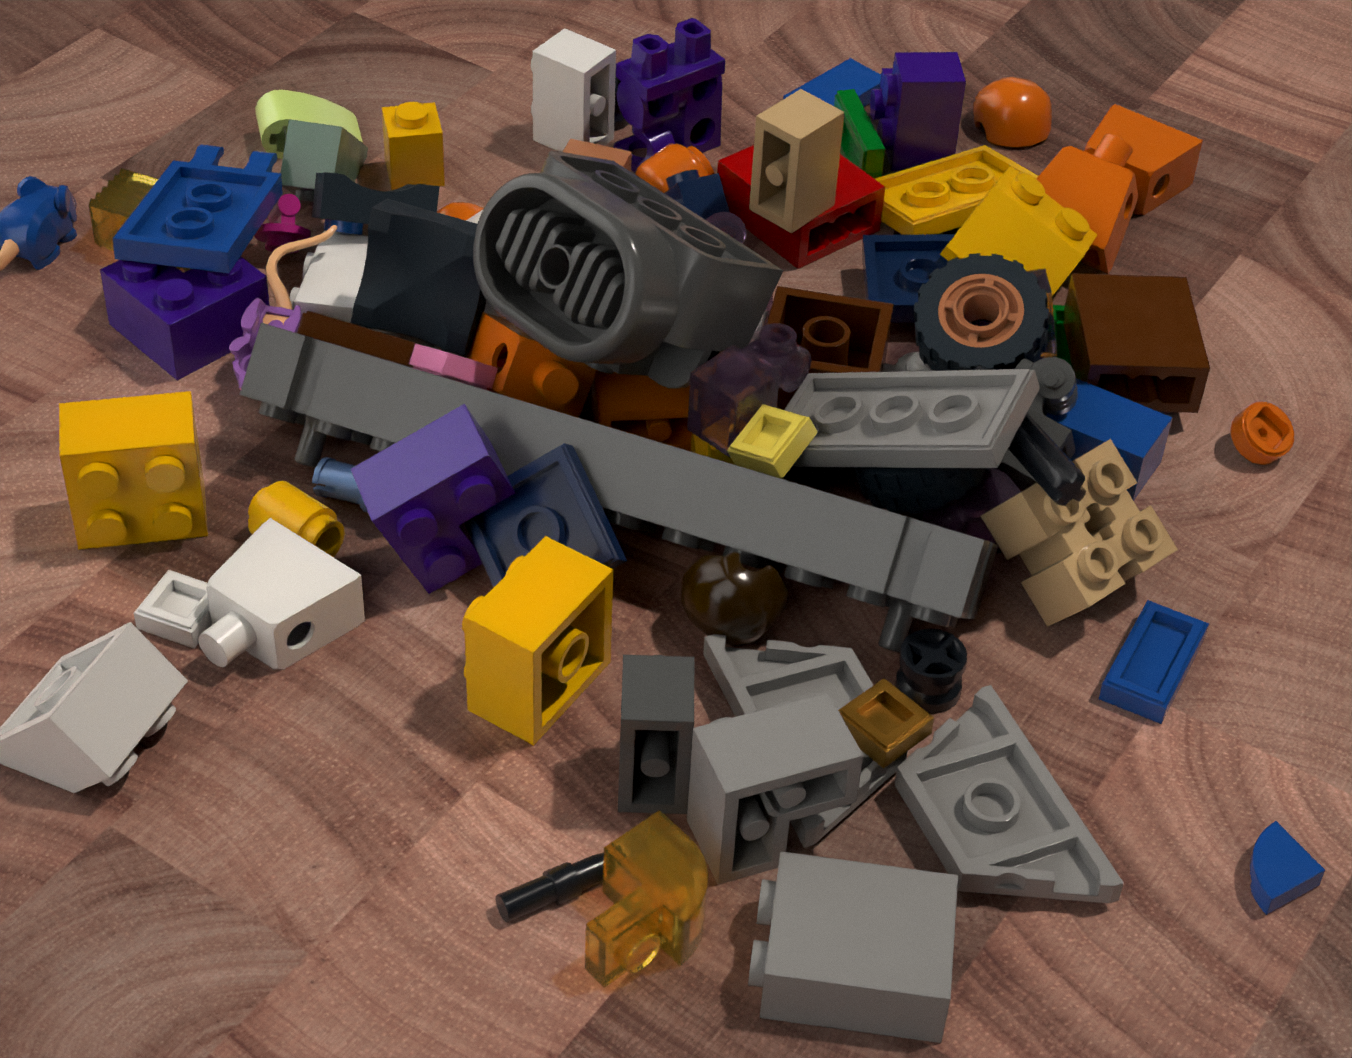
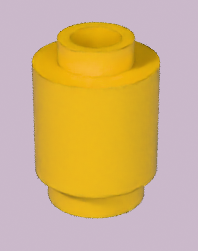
(297, 513)

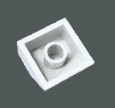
(92, 712)

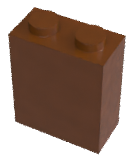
(1137, 339)

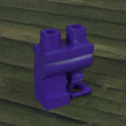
(671, 91)

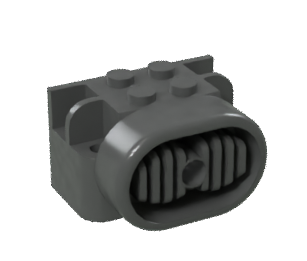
(616, 271)

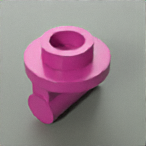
(282, 225)

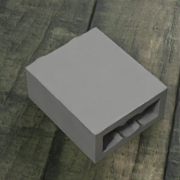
(856, 946)

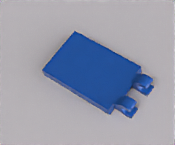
(201, 212)

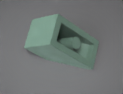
(318, 149)

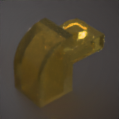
(657, 896)

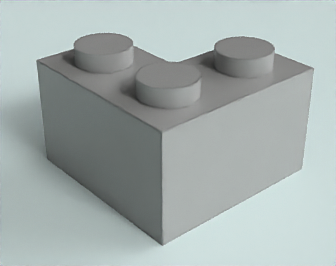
(761, 774)

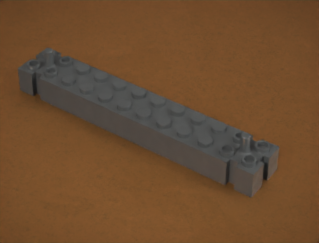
(638, 481)

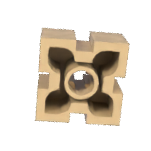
(1082, 547)

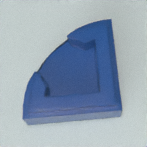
(1281, 869)

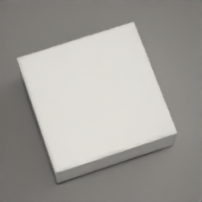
(175, 609)

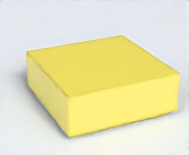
(772, 441)

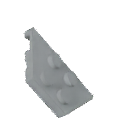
(788, 672)
(1001, 813)

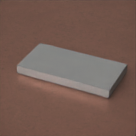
(913, 417)

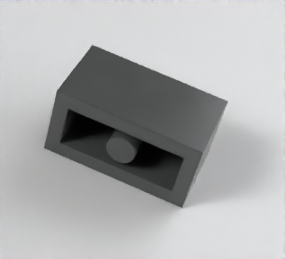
(656, 733)

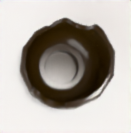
(732, 600)

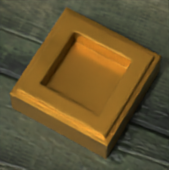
(886, 722)

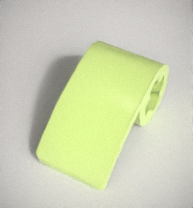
(279, 106)

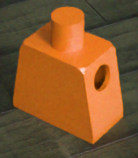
(1160, 159)
(1097, 190)
(530, 369)

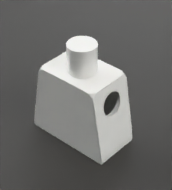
(279, 600)

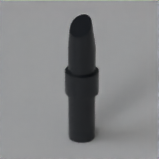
(555, 886)

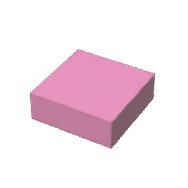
(453, 367)

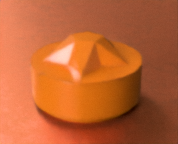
(1262, 433)

